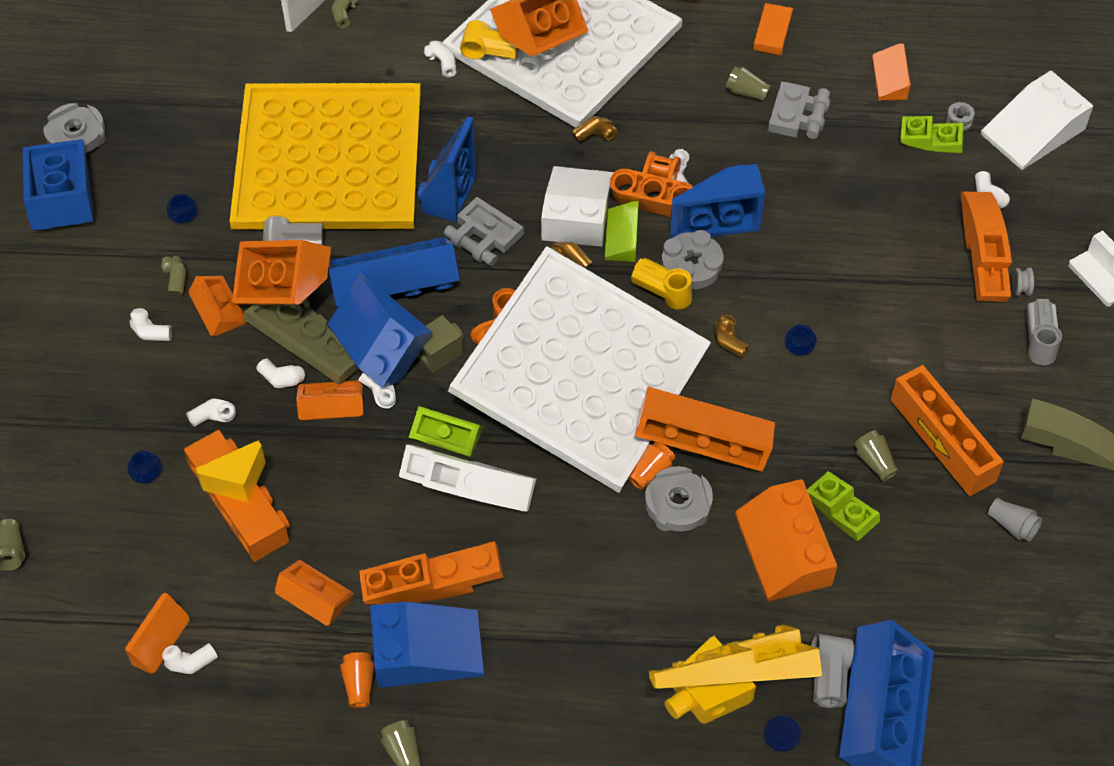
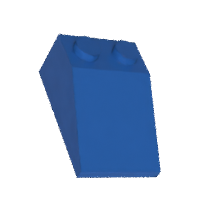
(451, 175)
(56, 185)
(721, 204)
(378, 332)
(424, 643)

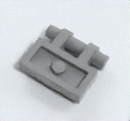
(790, 107)
(488, 224)

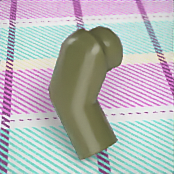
(340, 14)
(176, 268)

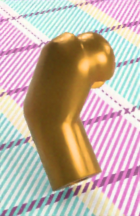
(572, 252)

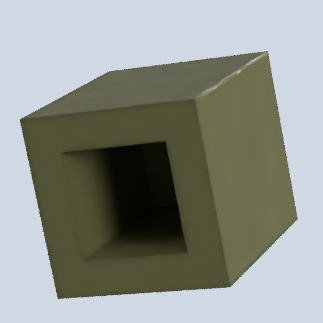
(442, 345)

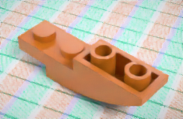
(988, 244)
(428, 579)

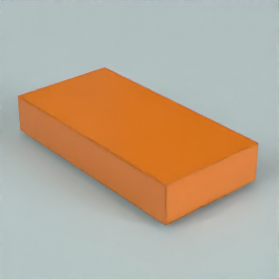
(773, 29)

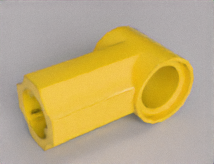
(481, 40)
(672, 284)

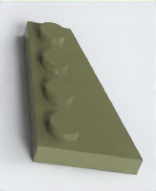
(305, 336)

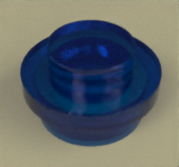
(182, 208)
(800, 340)
(144, 467)
(782, 733)

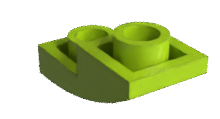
(923, 134)
(840, 505)

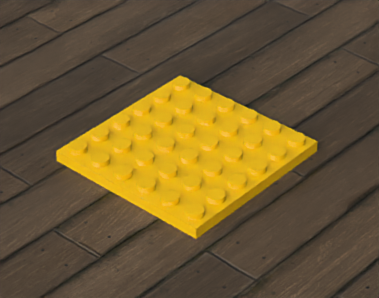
(328, 155)

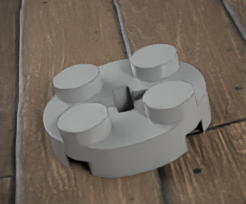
(87, 120)
(697, 245)
(675, 516)

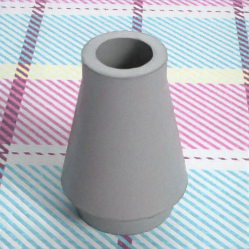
(1018, 520)

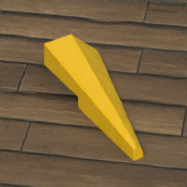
(755, 659)

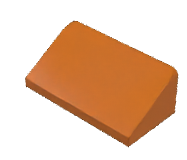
(891, 73)
(214, 304)
(330, 400)
(312, 592)
(156, 633)

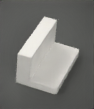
(1097, 267)

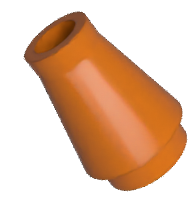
(654, 459)
(358, 678)

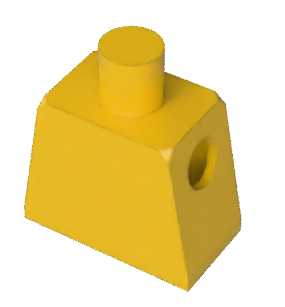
(712, 700)

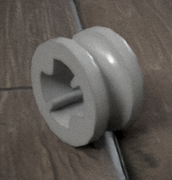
(963, 110)
(1022, 281)

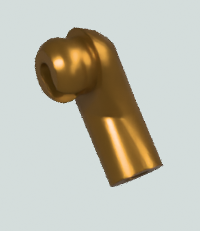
(597, 126)
(726, 336)

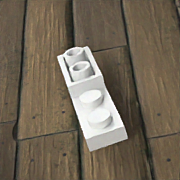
(467, 478)

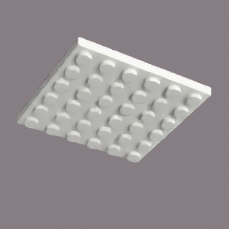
(585, 71)
(574, 366)

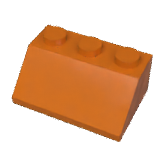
(539, 23)
(279, 271)
(786, 541)

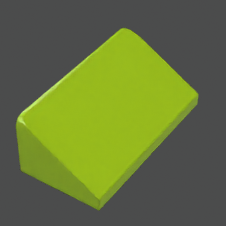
(622, 232)
(445, 431)

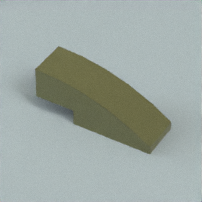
(1069, 434)

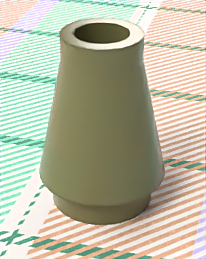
(747, 84)
(876, 454)
(11, 545)
(401, 743)

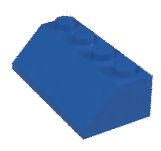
(398, 268)
(886, 697)

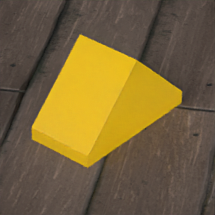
(233, 473)

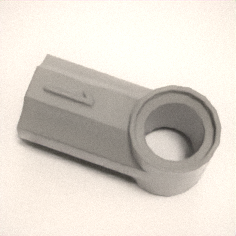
(280, 228)
(1043, 332)
(835, 659)

